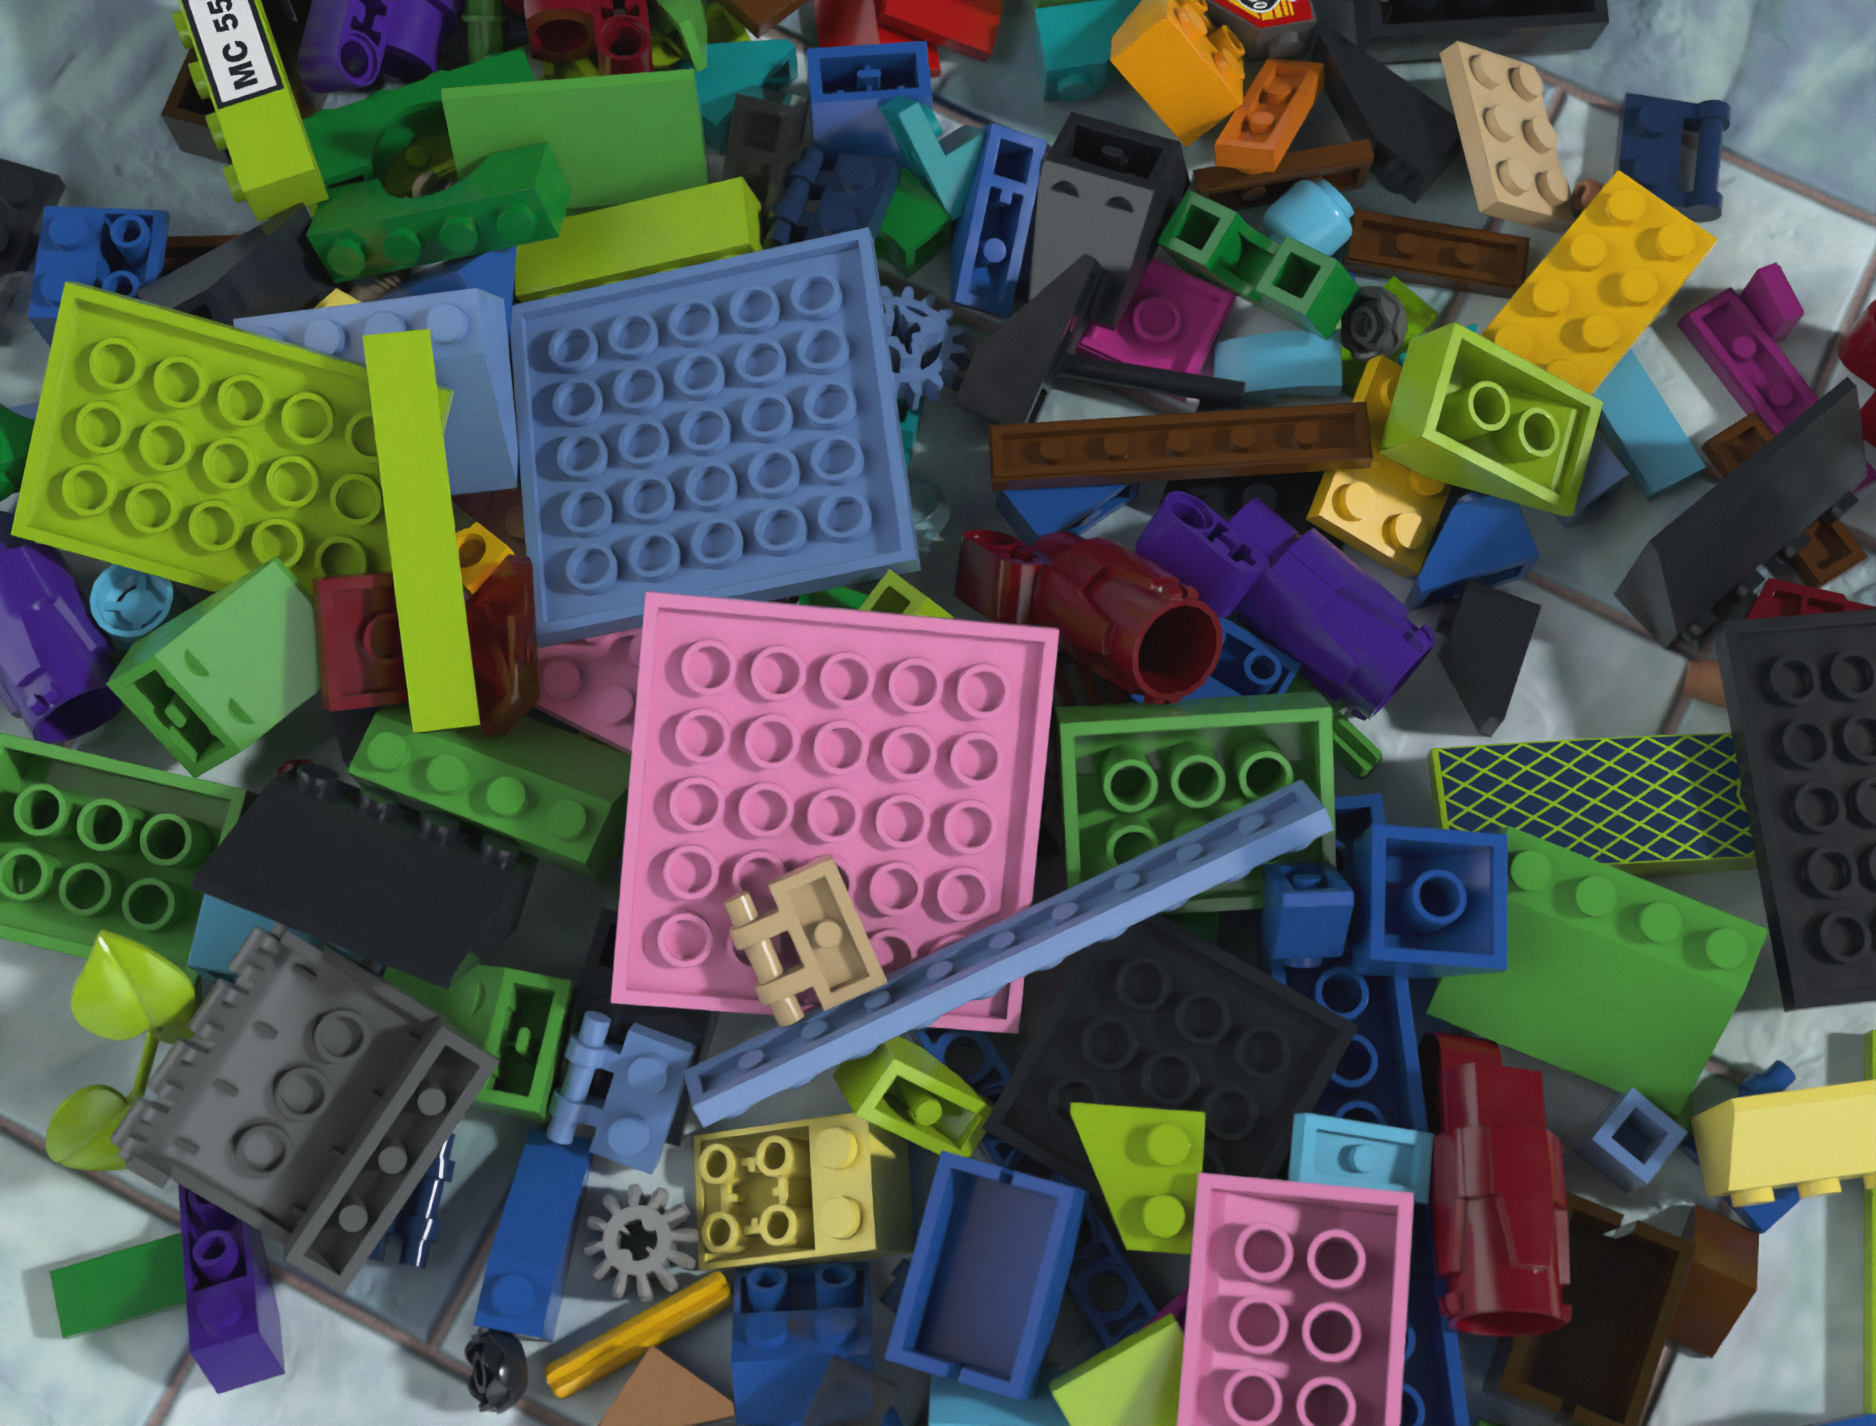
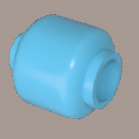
(1312, 216)

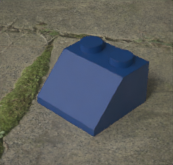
(1428, 902)

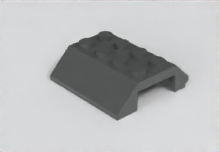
(306, 1100)

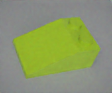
(1490, 421)

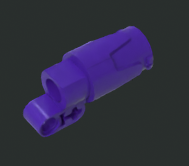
(368, 40)
(1292, 595)
(50, 644)

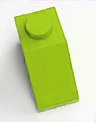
(915, 1097)

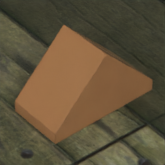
(667, 1395)

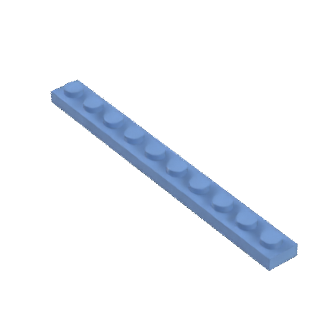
(1007, 951)

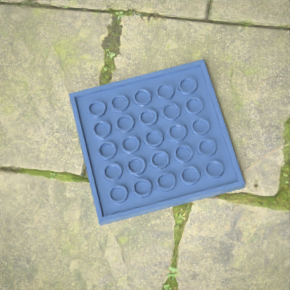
(710, 436)

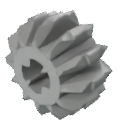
(625, 1261)

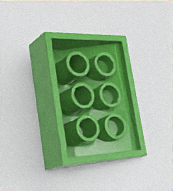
(609, 133)
(1157, 772)
(104, 849)
(1606, 974)

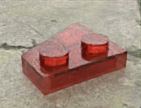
(504, 645)

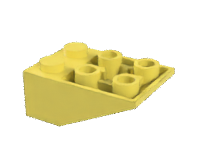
(802, 1194)

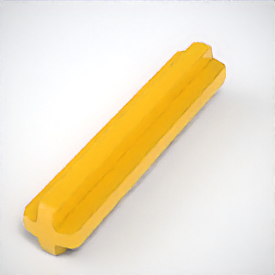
(636, 1335)

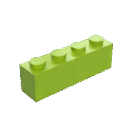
(642, 239)

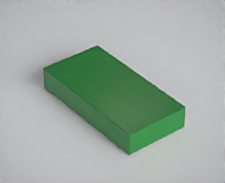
(120, 1287)

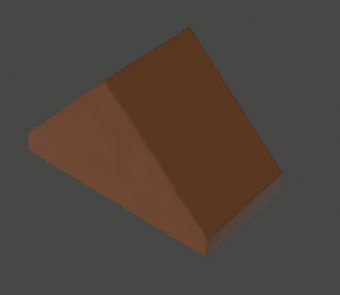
(1717, 1283)

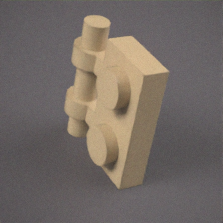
(825, 932)

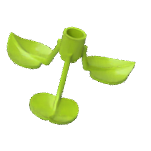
(118, 998)

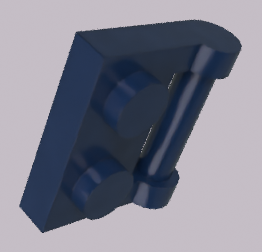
(1651, 148)

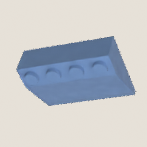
(468, 357)

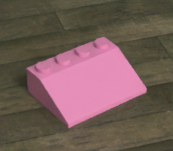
(1295, 1304)

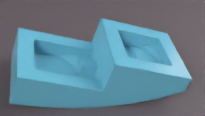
(1281, 364)

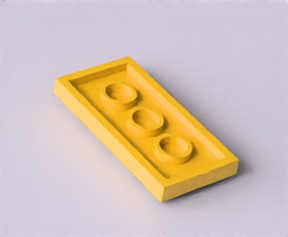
(1601, 284)

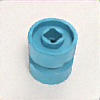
(134, 603)

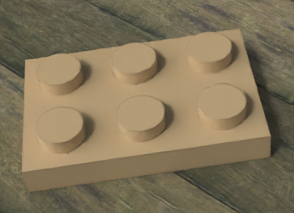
(1507, 138)

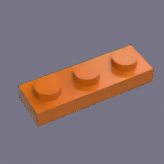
(1269, 115)

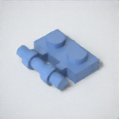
(640, 1099)

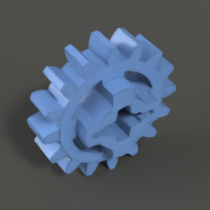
(915, 339)

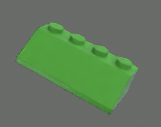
(534, 785)

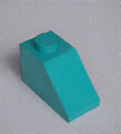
(1075, 47)
(733, 69)

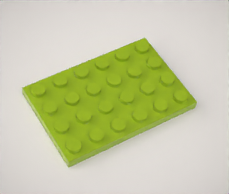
(201, 448)

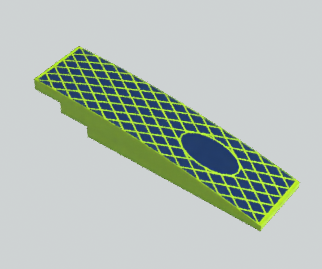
(1620, 800)

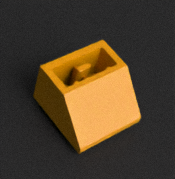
(1181, 64)

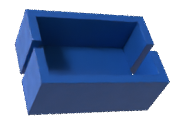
(987, 1276)

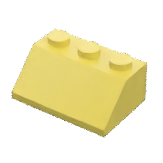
(1788, 1141)

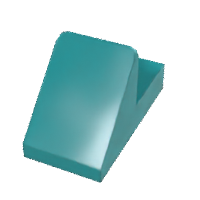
(939, 165)

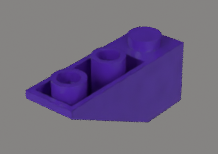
(228, 1297)

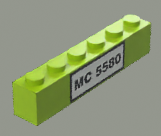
(252, 105)

